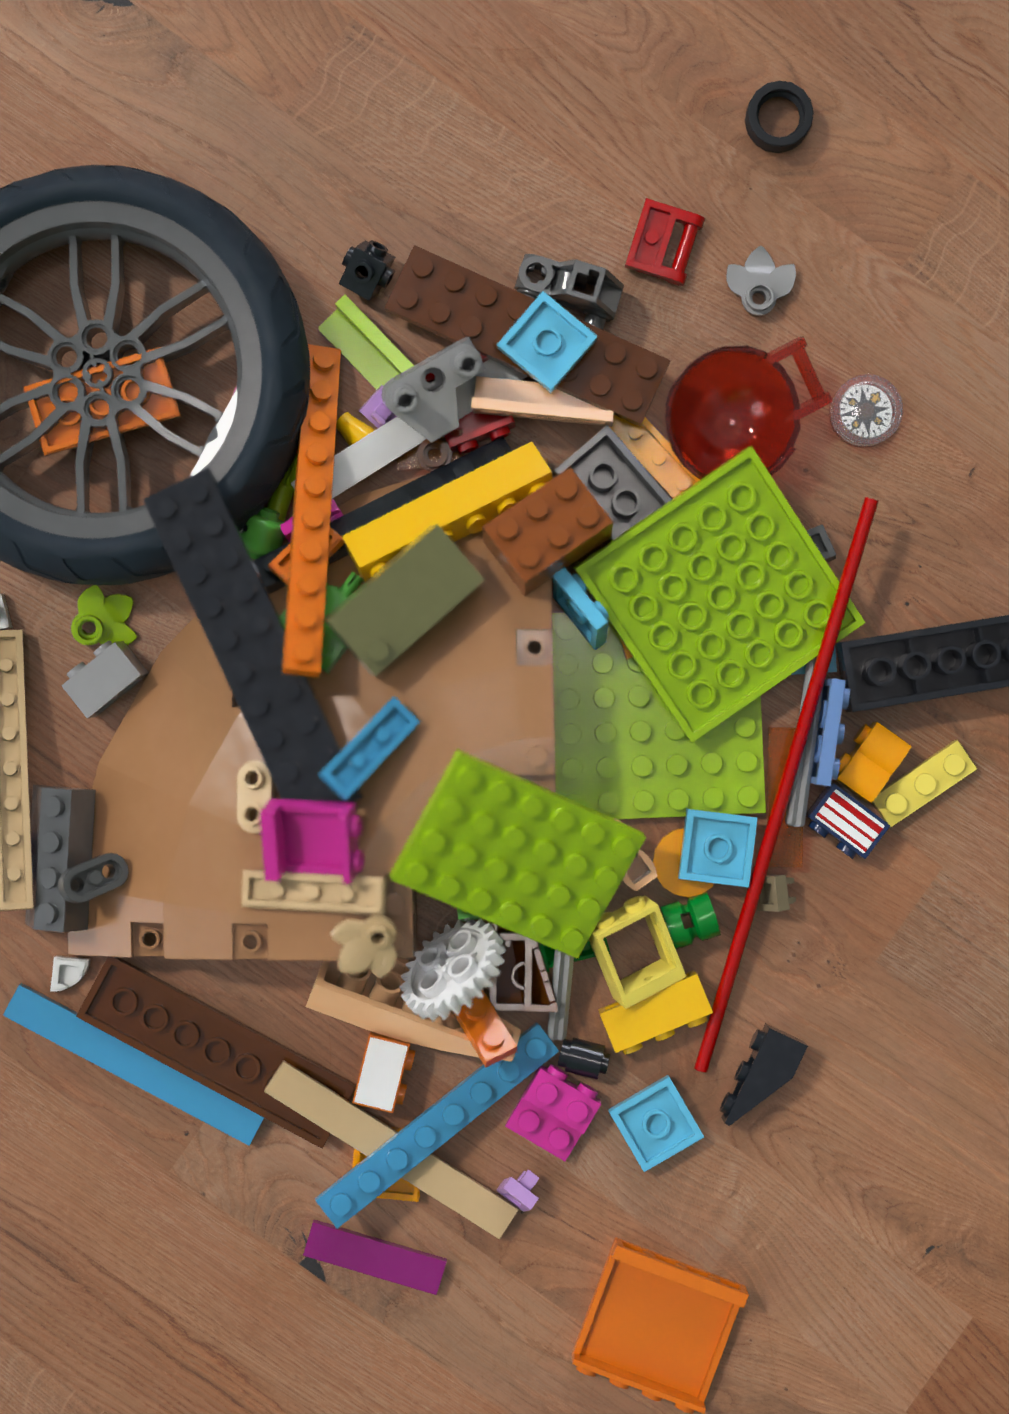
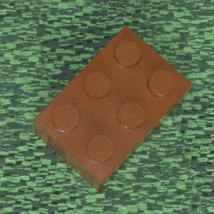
(547, 531)

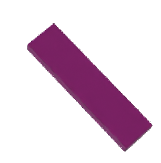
(375, 1257)

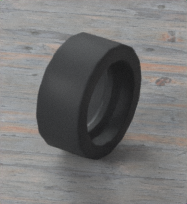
(784, 90)

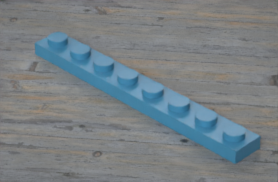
(433, 1128)

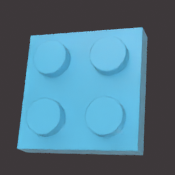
(547, 342)
(586, 615)
(717, 848)
(656, 1123)

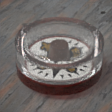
(866, 411)

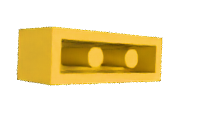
(656, 1015)

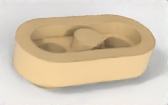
(253, 796)

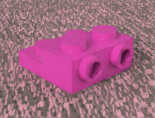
(554, 1111)

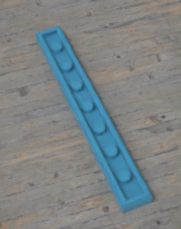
(68, 1031)

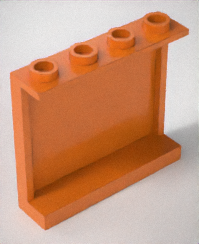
(657, 1326)

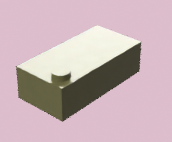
(404, 599)

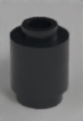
(583, 1058)

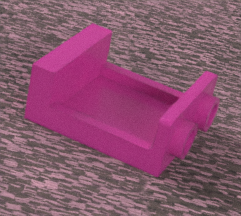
(311, 838)

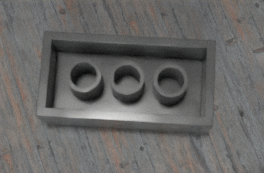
(616, 480)

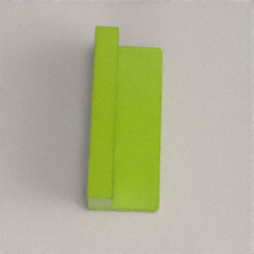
(363, 344)

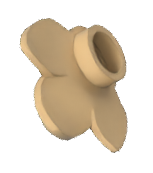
(364, 950)

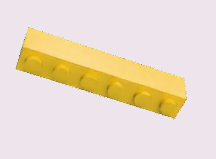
(456, 507)

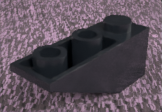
(767, 1069)

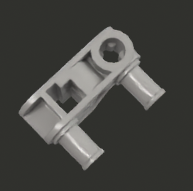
(433, 405)

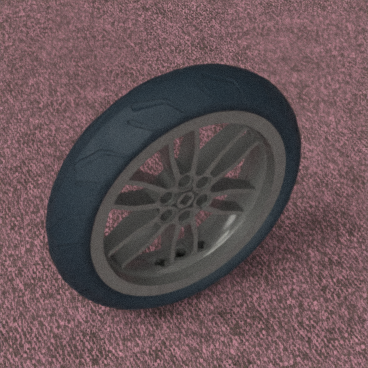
(252, 437)

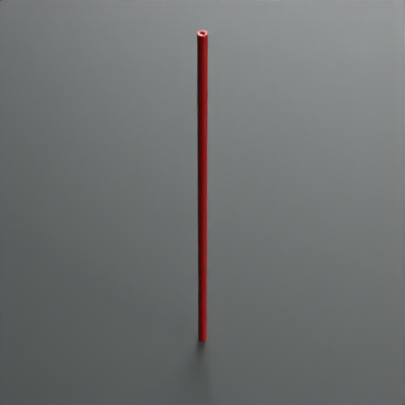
(786, 783)

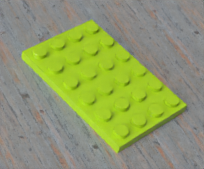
(517, 854)

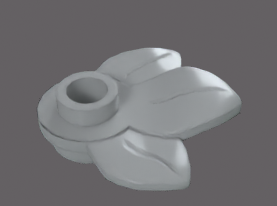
(760, 277)

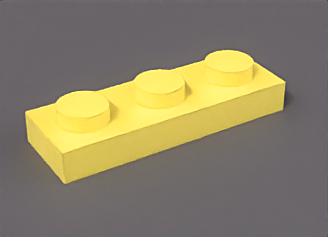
(923, 783)

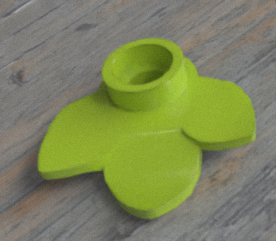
(106, 614)

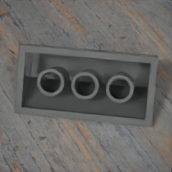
(59, 840)

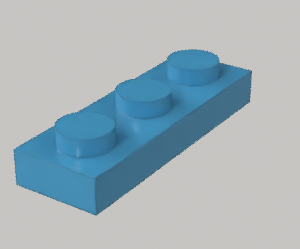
(368, 748)

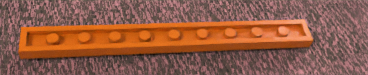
(312, 518)

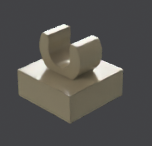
(775, 894)

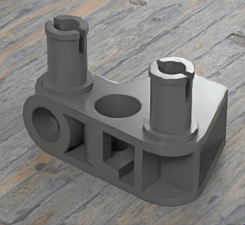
(561, 282)

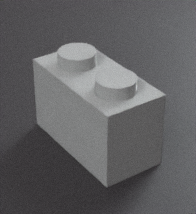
(104, 679)

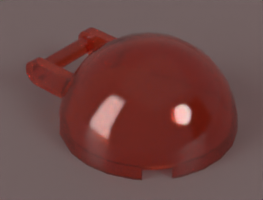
(739, 401)

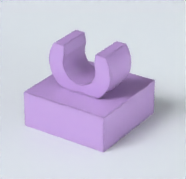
(376, 411)
(519, 1191)

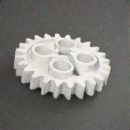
(452, 969)

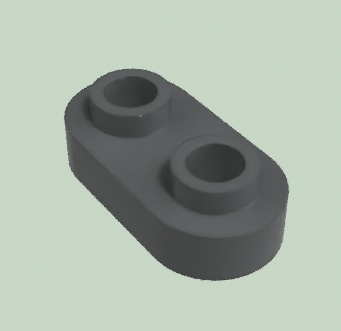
(91, 878)

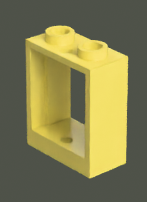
(650, 978)

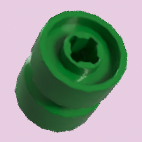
(701, 915)

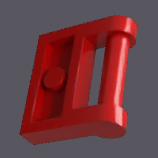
(653, 238)

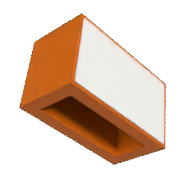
(382, 1072)

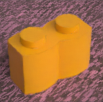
(871, 761)

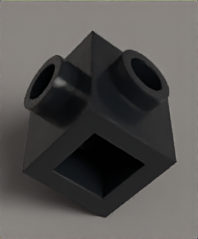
(367, 269)

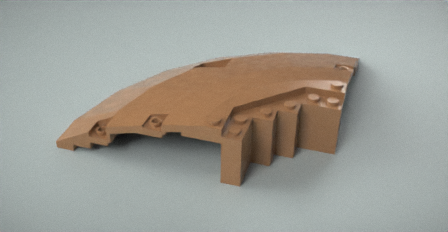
(177, 756)

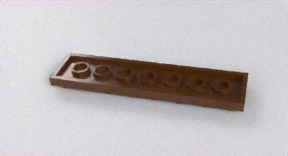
(466, 304)
(201, 1043)

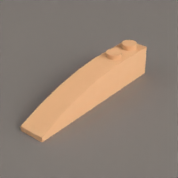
(378, 1007)

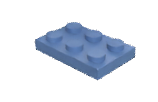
(830, 732)

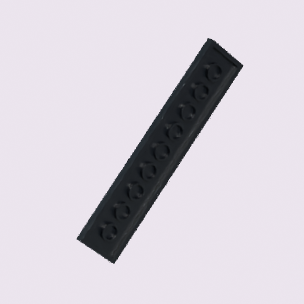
(245, 635)

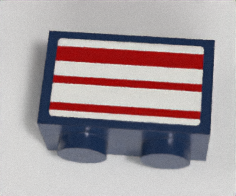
(847, 821)

